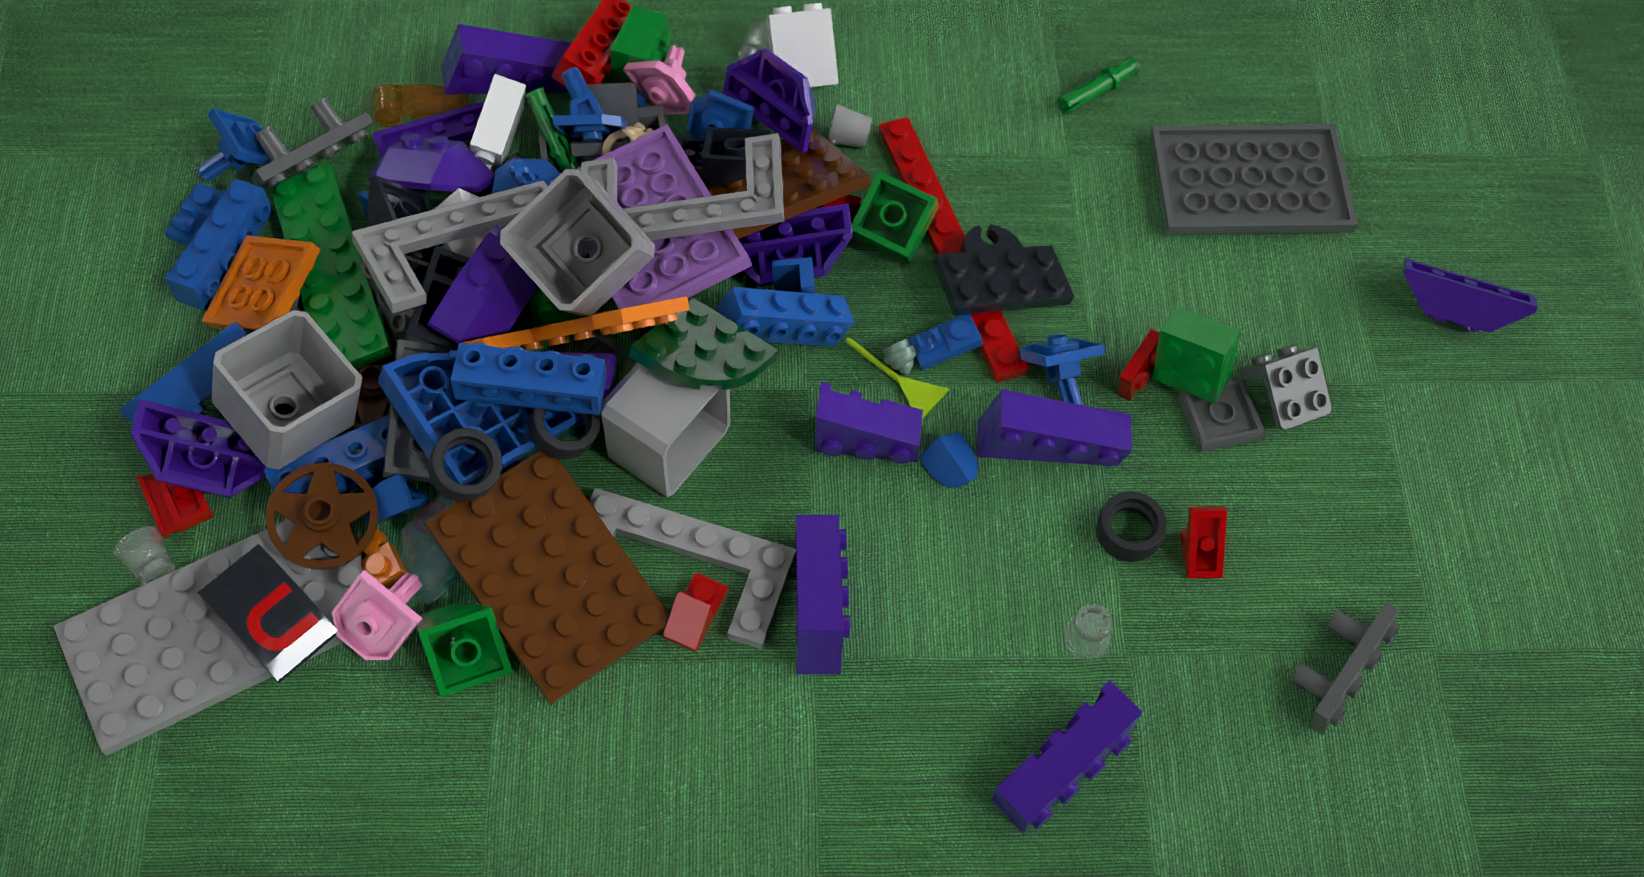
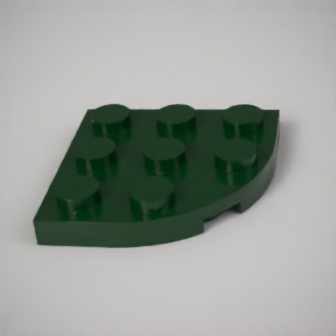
(703, 350)

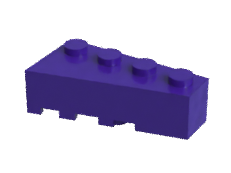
(482, 52)
(1052, 431)
(820, 594)
(1068, 759)

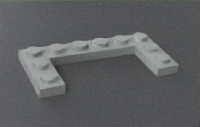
(754, 207)
(385, 243)
(761, 559)

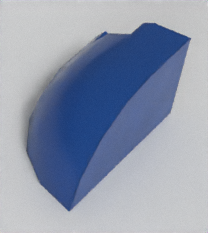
(950, 460)
(397, 497)

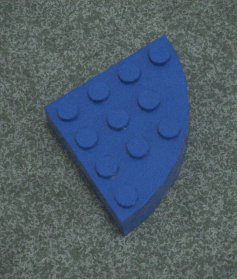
(426, 403)

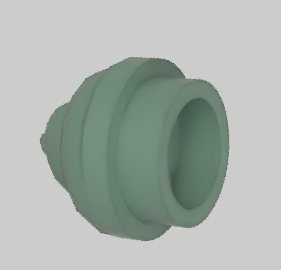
(900, 356)

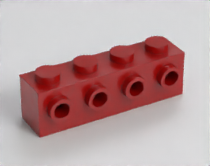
(592, 45)

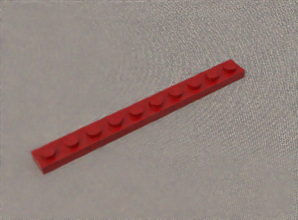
(947, 237)

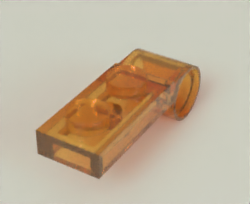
(413, 100)

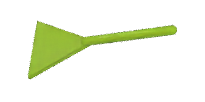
(917, 393)

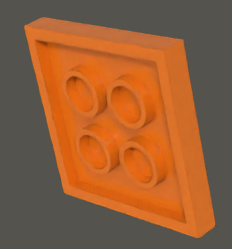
(261, 282)

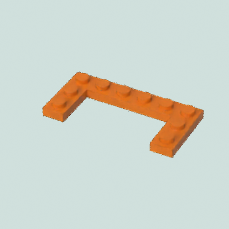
(583, 328)

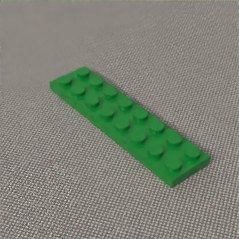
(336, 287)

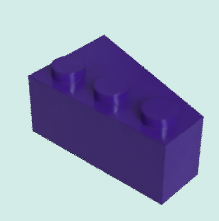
(866, 428)

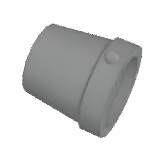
(849, 128)

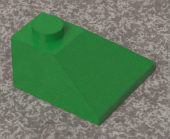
(463, 647)

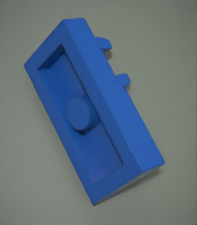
(193, 213)
(946, 341)

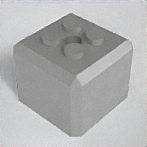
(549, 240)
(290, 365)
(662, 427)

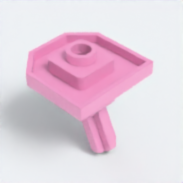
(663, 82)
(375, 618)

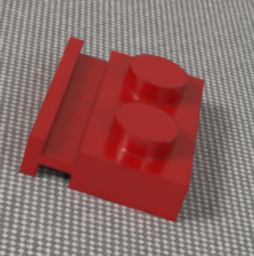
(174, 506)

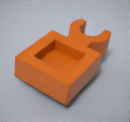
(382, 560)

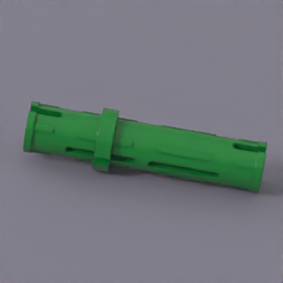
(1108, 79)
(555, 139)

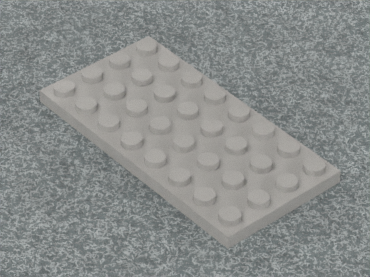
(166, 653)

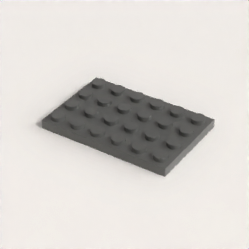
(1252, 179)

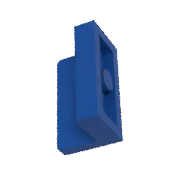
(794, 275)

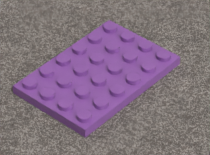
(659, 172)

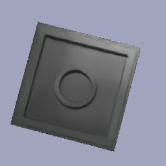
(1227, 422)

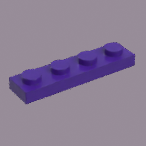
(454, 124)

